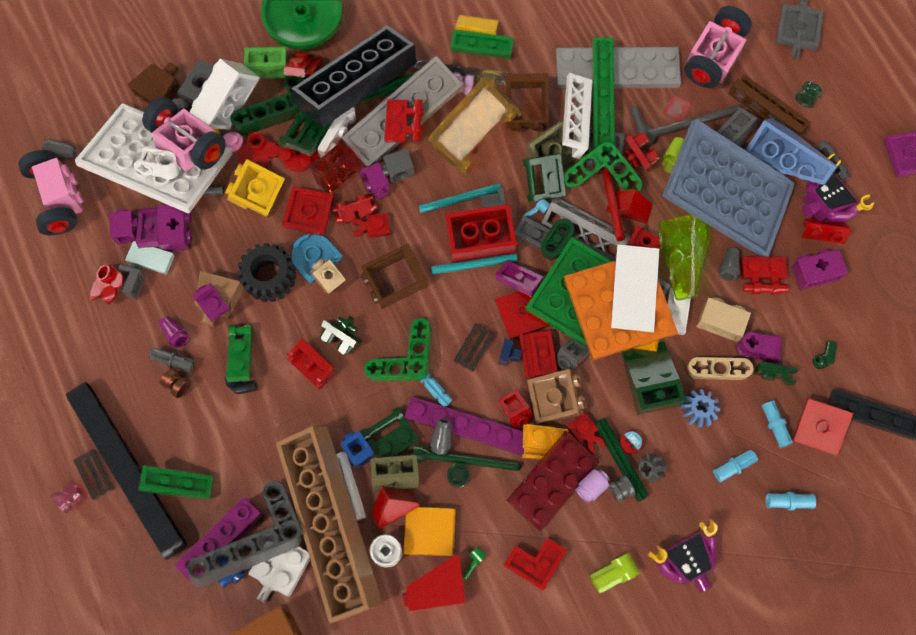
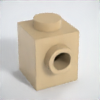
(326, 275)

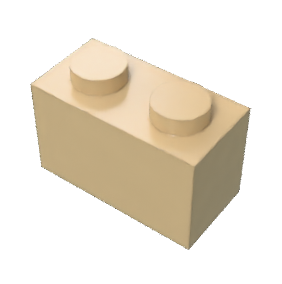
(723, 319)

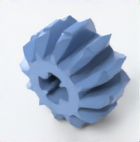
(700, 416)

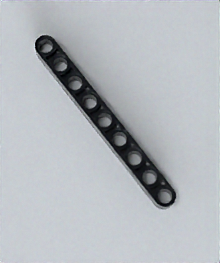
(126, 470)

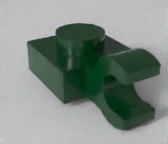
(772, 371)

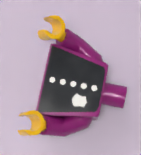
(832, 200)
(690, 558)

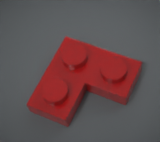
(536, 569)

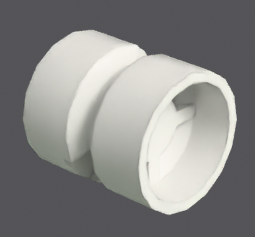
(386, 551)

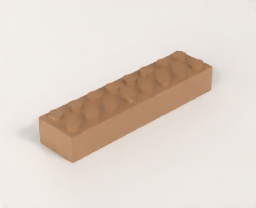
(328, 524)

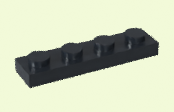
(875, 414)

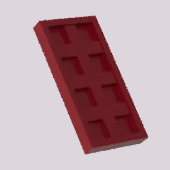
(552, 481)

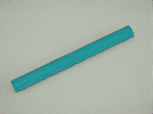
(458, 198)
(469, 264)

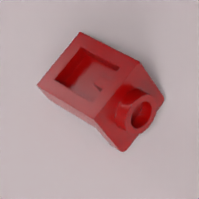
(515, 409)

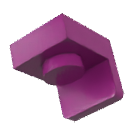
(210, 302)

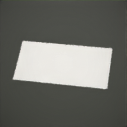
(635, 288)

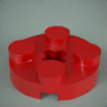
(295, 162)

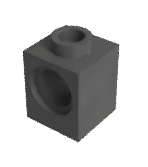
(398, 166)

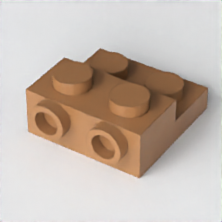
(556, 396)

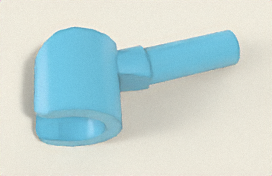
(542, 205)

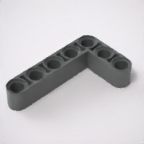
(252, 543)

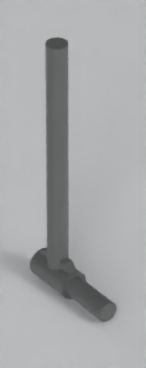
(652, 133)

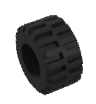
(260, 257)

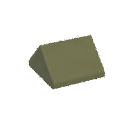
(550, 143)

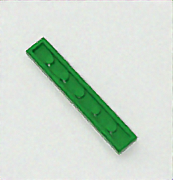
(603, 91)

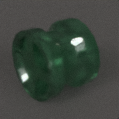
(808, 94)
(456, 472)

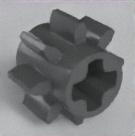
(652, 467)

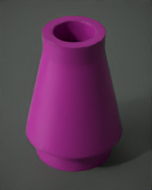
(174, 333)

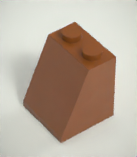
(273, 623)

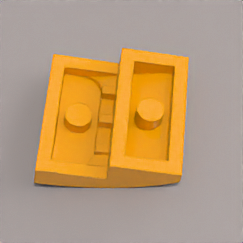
(430, 532)

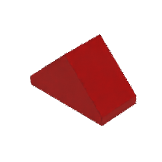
(632, 205)
(392, 505)

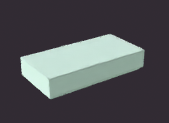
(150, 258)

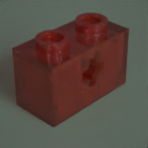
(335, 167)

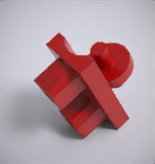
(648, 159)

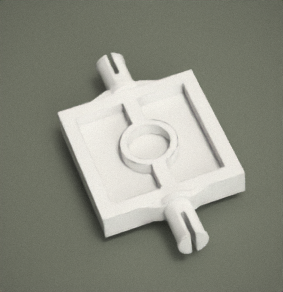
(281, 571)

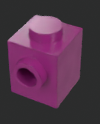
(123, 226)

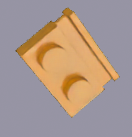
(539, 440)

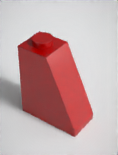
(437, 588)

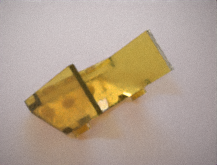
(471, 123)

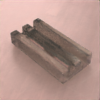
(465, 363)
(102, 490)

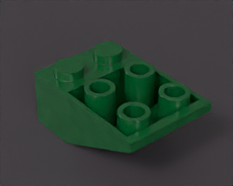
(653, 379)

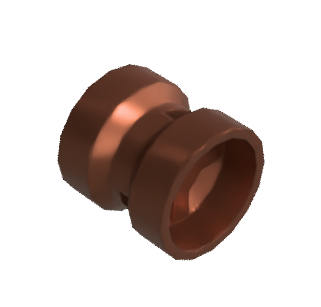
(175, 382)

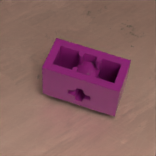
(168, 238)
(819, 269)

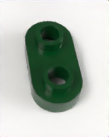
(556, 240)

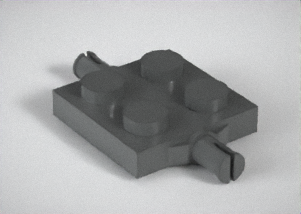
(799, 27)

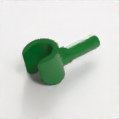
(478, 556)

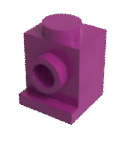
(375, 180)

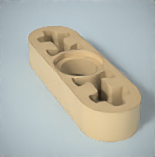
(736, 374)

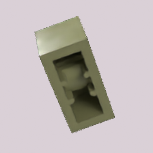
(395, 472)

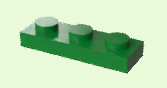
(482, 44)
(175, 483)

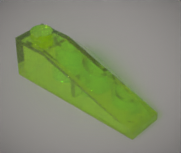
(685, 251)

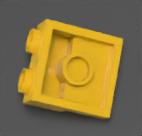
(254, 188)

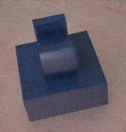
(509, 353)

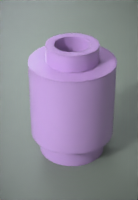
(593, 485)

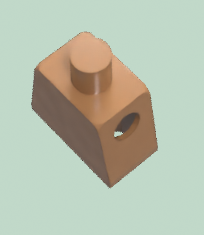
(228, 289)

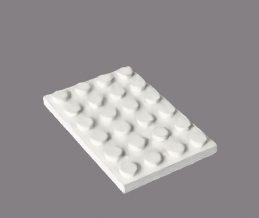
(120, 145)

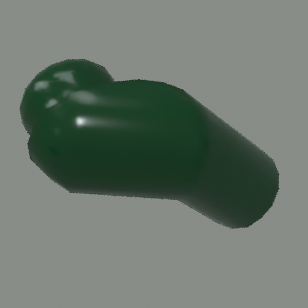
(827, 358)

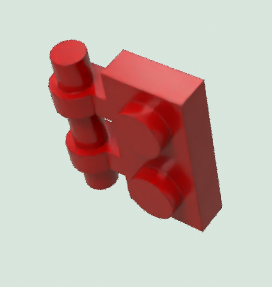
(397, 121)
(764, 269)

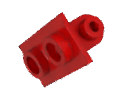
(346, 210)
(830, 232)

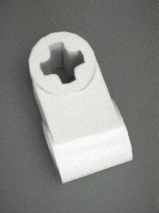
(158, 163)

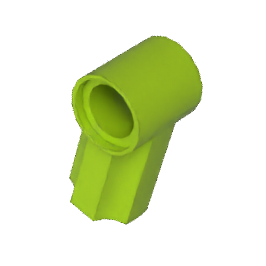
(671, 154)
(618, 571)

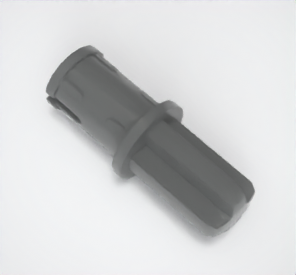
(172, 359)

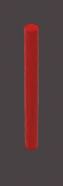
(616, 220)

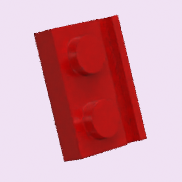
(302, 64)
(538, 354)

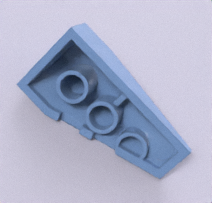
(789, 153)

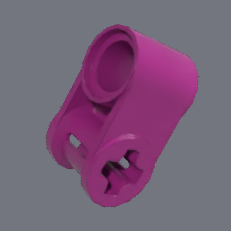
(763, 347)

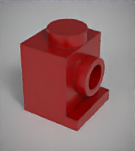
(641, 235)

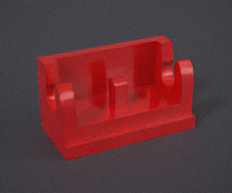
(310, 363)

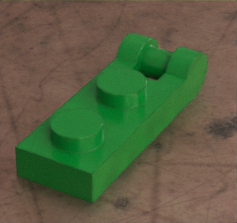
(239, 353)

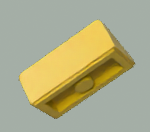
(477, 25)

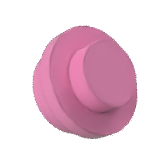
(233, 141)

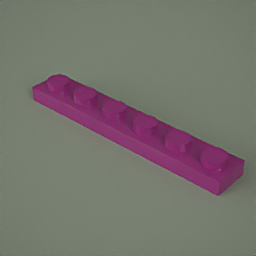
(466, 425)

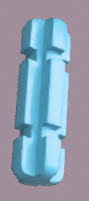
(436, 390)

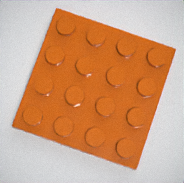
(592, 300)

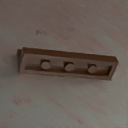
(766, 105)

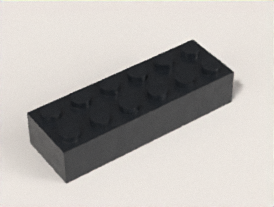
(354, 76)

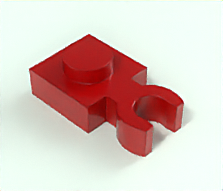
(376, 226)
(583, 430)

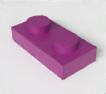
(147, 228)
(519, 278)

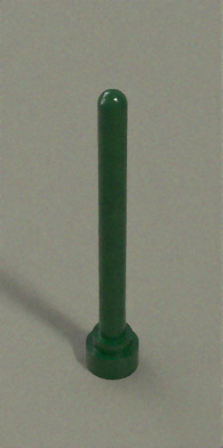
(424, 453)

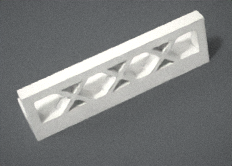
(581, 113)

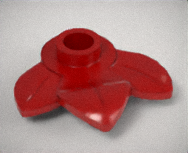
(257, 154)
(107, 283)

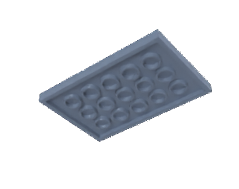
(729, 189)

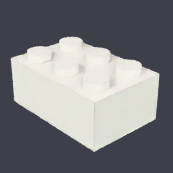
(224, 93)

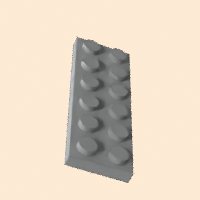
(632, 66)
(432, 84)

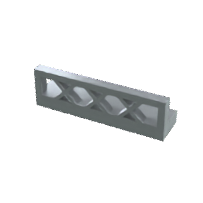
(588, 222)

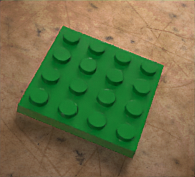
(552, 300)

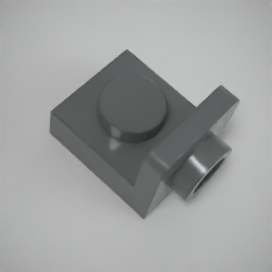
(134, 282)
(571, 355)

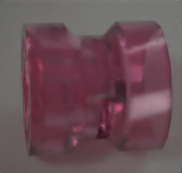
(68, 497)

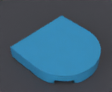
(309, 250)

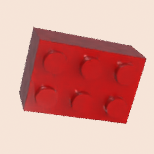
(480, 233)

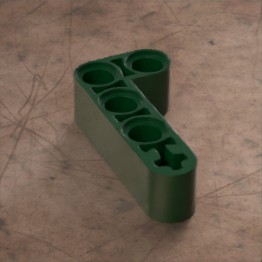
(268, 107)

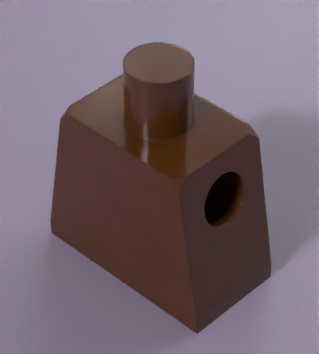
(155, 83)

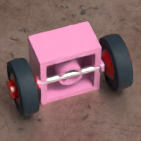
(718, 47)
(183, 135)
(56, 189)

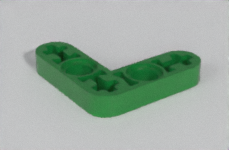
(601, 160)
(412, 361)

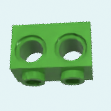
(266, 61)

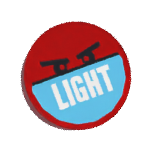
(631, 442)

